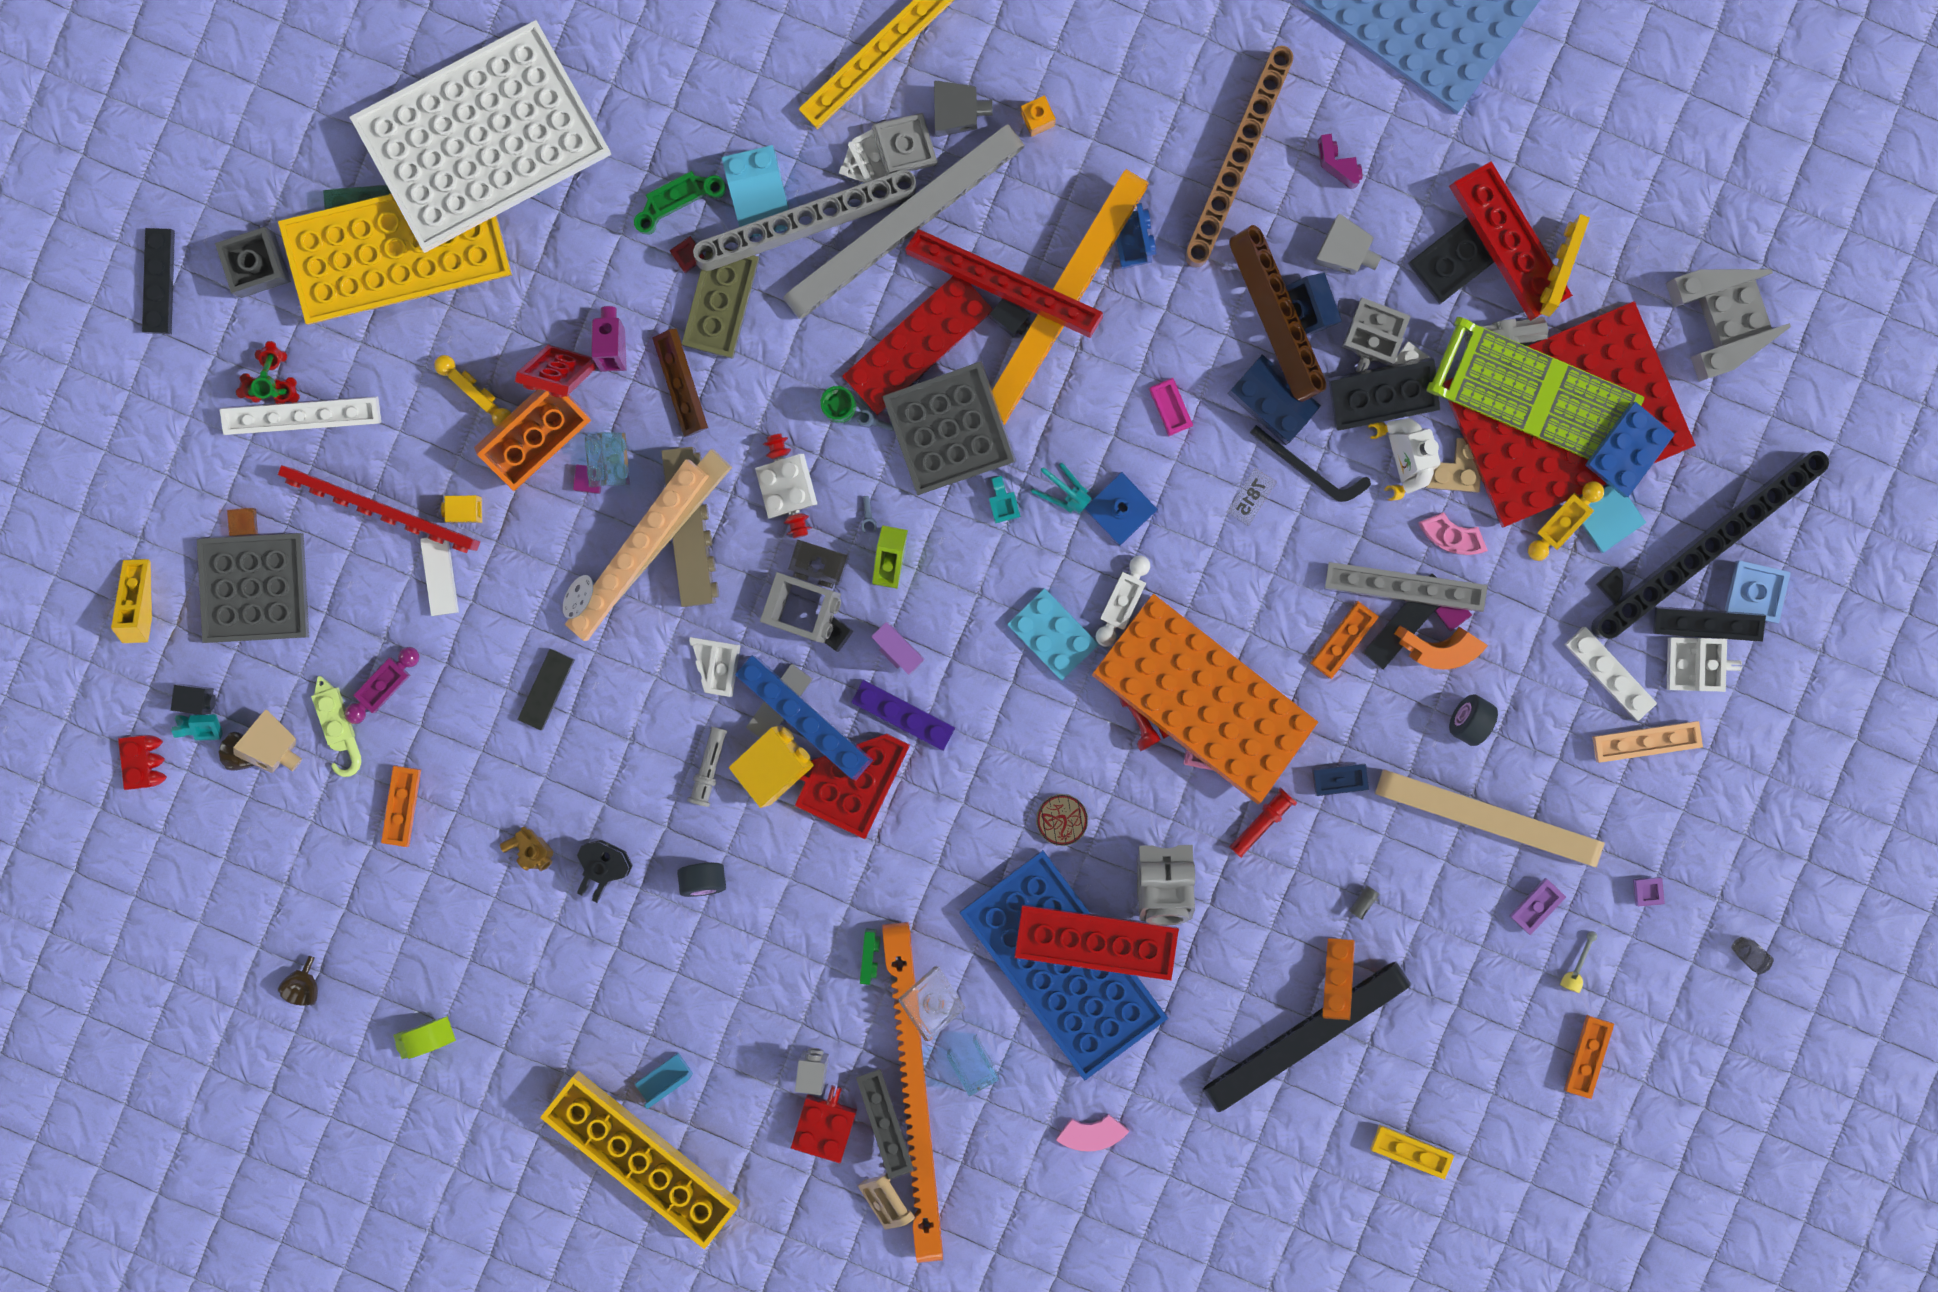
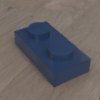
(1340, 779)

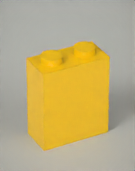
(771, 766)

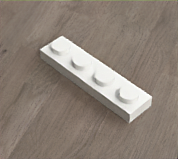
(1610, 674)

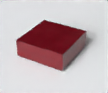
(684, 254)

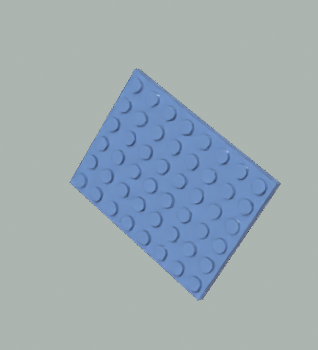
(1432, 43)

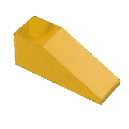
(133, 602)

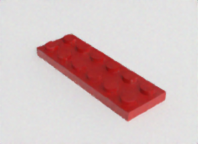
(1506, 236)
(918, 342)
(1096, 942)

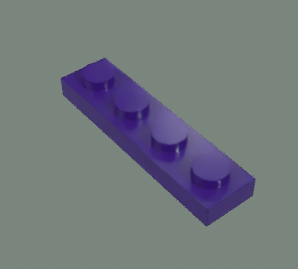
(903, 715)

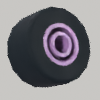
(1473, 720)
(701, 879)

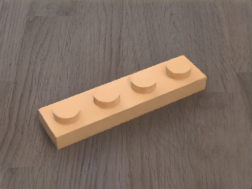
(1647, 741)

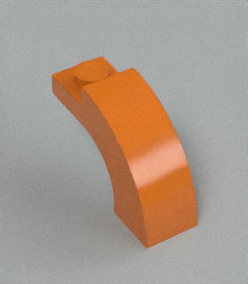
(1442, 655)

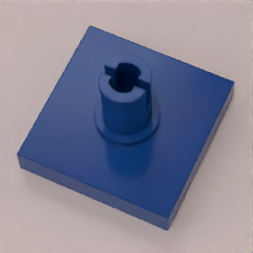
(1120, 508)

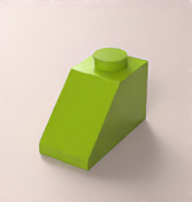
(889, 556)

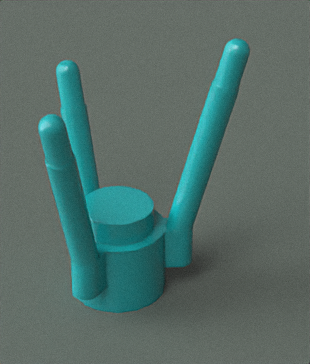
(1076, 499)

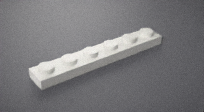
(300, 415)

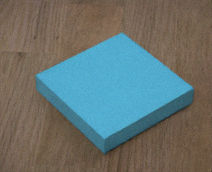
(1612, 519)

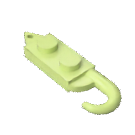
(336, 728)

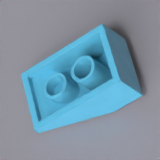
(755, 185)

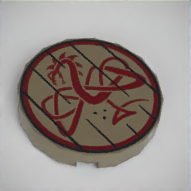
(1062, 819)

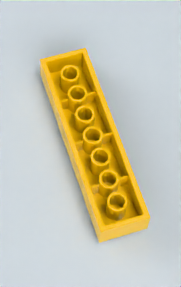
(641, 1159)

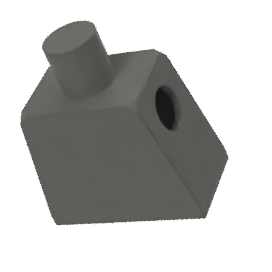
(957, 108)

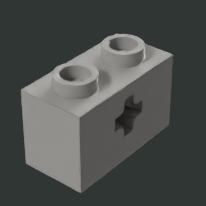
(812, 1071)

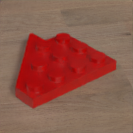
(849, 801)

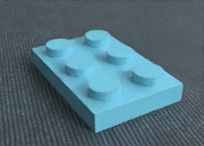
(1053, 634)

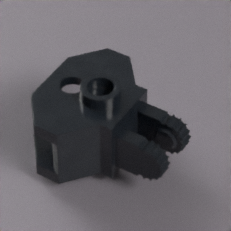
(600, 868)

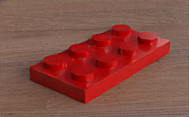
(555, 371)

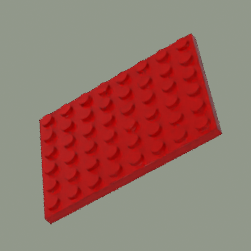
(1534, 475)

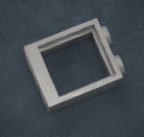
(777, 600)

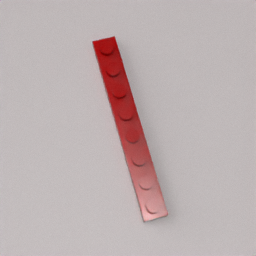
(1004, 283)
(368, 506)

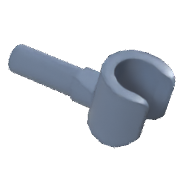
(875, 422)
(867, 515)

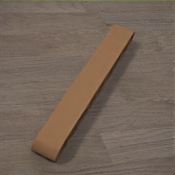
(1246, 147)

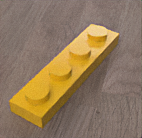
(1560, 274)

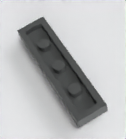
(884, 1124)

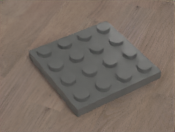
(949, 428)
(253, 588)

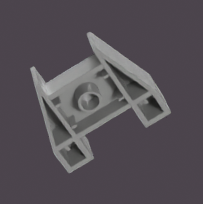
(1732, 314)

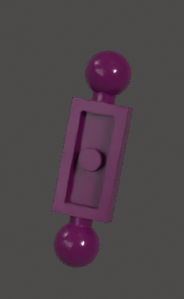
(381, 685)

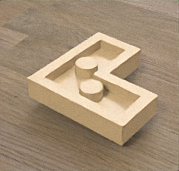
(1458, 476)

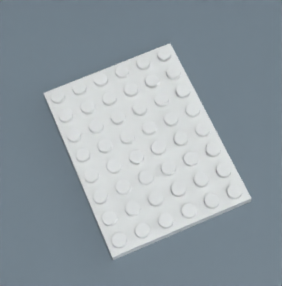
(480, 136)

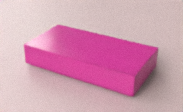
(1170, 407)

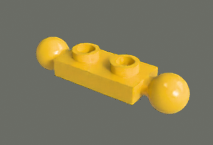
(445, 366)
(1566, 521)

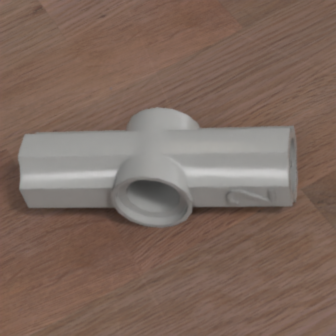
(1519, 331)

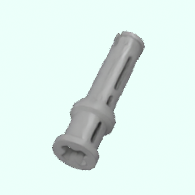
(705, 778)

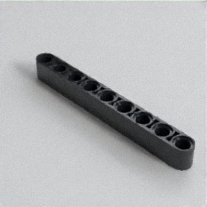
(1303, 1039)

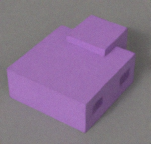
(897, 649)

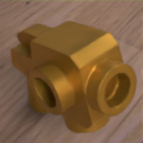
(533, 850)

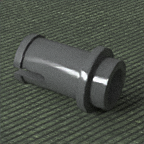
(1364, 902)

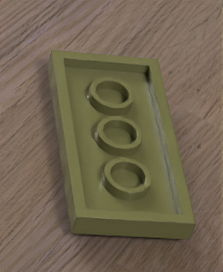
(720, 306)

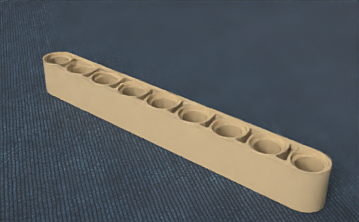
(1489, 818)

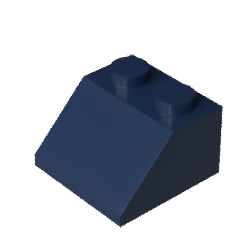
(1314, 303)

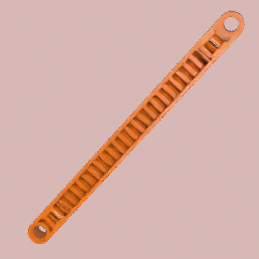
(926, 1239)

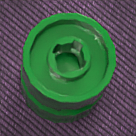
(838, 404)

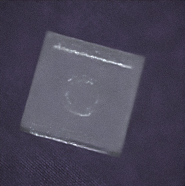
(931, 1003)

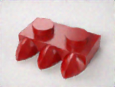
(138, 762)

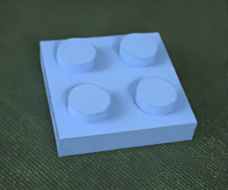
(1757, 590)

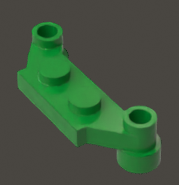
(676, 196)

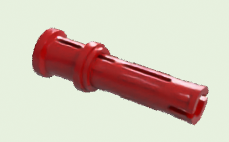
(1271, 813)

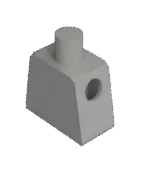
(1347, 248)

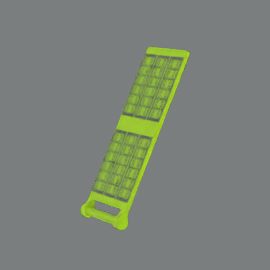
(1531, 390)

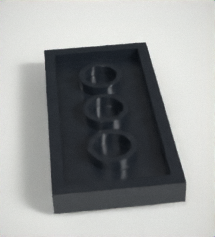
(1383, 394)

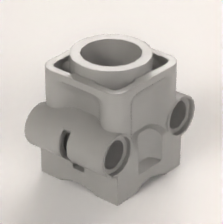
(1166, 884)

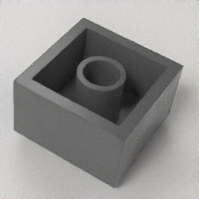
(252, 262)

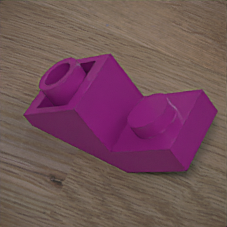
(1345, 169)

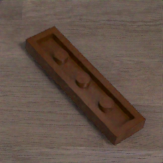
(680, 382)

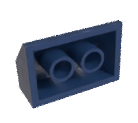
(1269, 399)

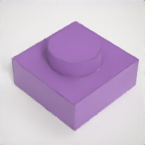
(1648, 891)

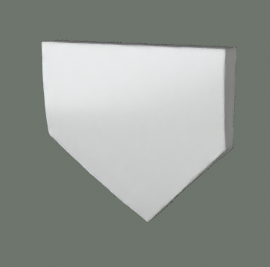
(863, 159)

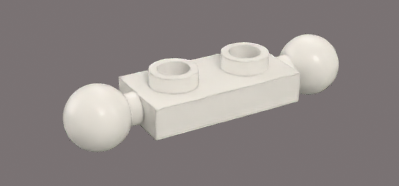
(1123, 601)

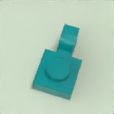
(1003, 504)
(200, 726)

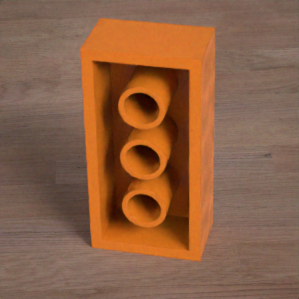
(531, 436)

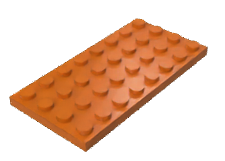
(1205, 699)

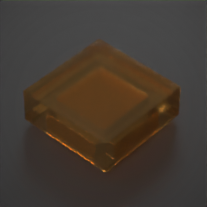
(242, 522)

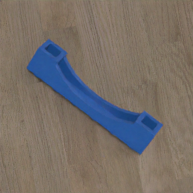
(803, 717)

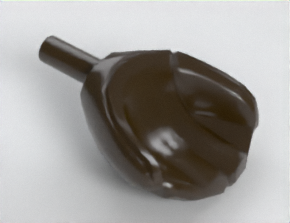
(227, 755)
(299, 986)

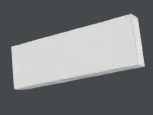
(439, 577)

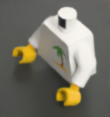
(1413, 452)

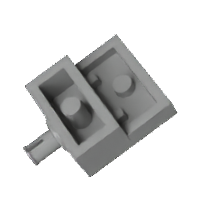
(1375, 333)

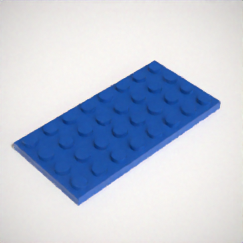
(1083, 1009)

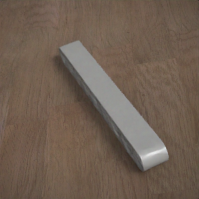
(797, 230)

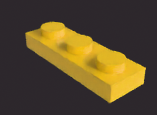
(1412, 1152)

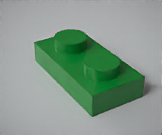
(868, 967)

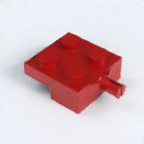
(824, 1127)

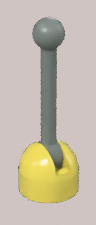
(1573, 980)

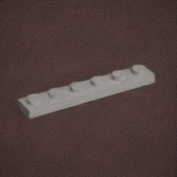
(1406, 587)

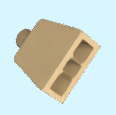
(268, 745)

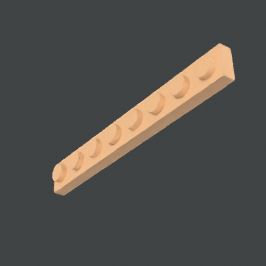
(638, 548)

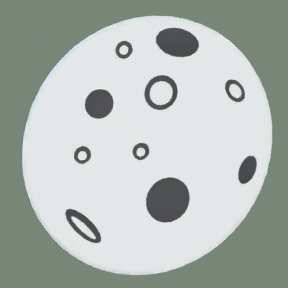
(577, 596)

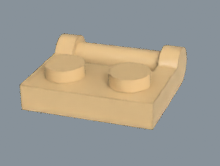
(885, 1202)

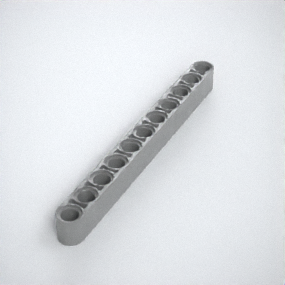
(903, 221)

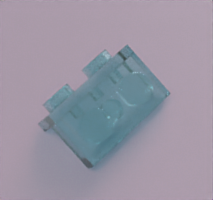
(607, 459)

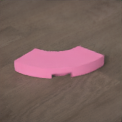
(1451, 537)
(1093, 1135)

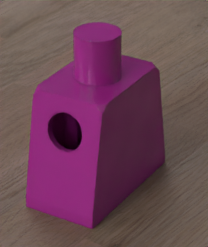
(609, 341)

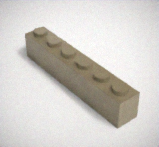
(692, 542)

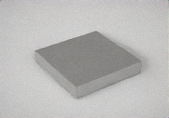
(904, 144)

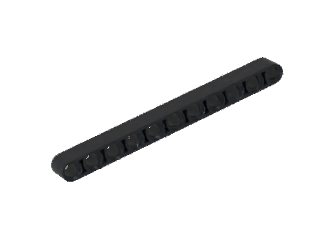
(1722, 541)

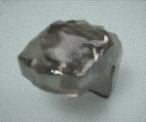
(1752, 955)

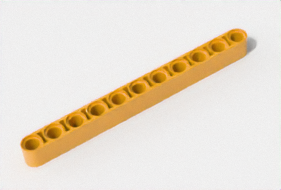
(1071, 283)

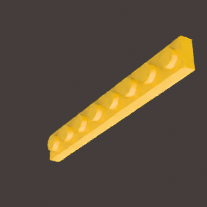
(871, 59)

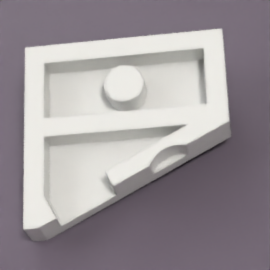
(717, 665)

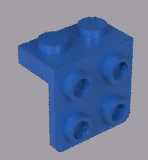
(1134, 243)

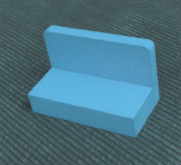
(663, 1080)

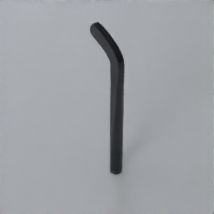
(1335, 493)

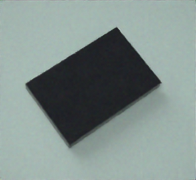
(1452, 261)

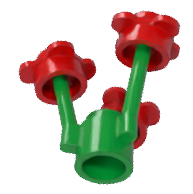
(264, 385)

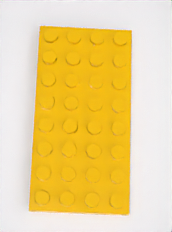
(370, 259)

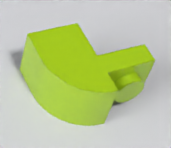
(424, 1038)

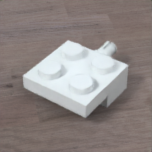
(1698, 664)

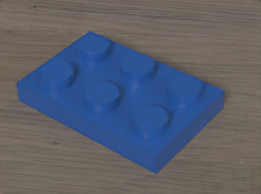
(1629, 449)

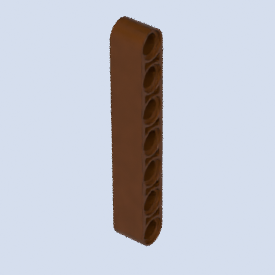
(1277, 313)

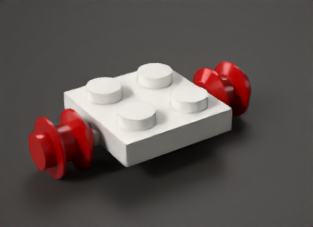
(786, 486)

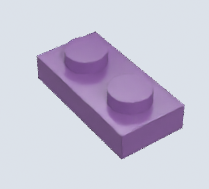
(1537, 906)

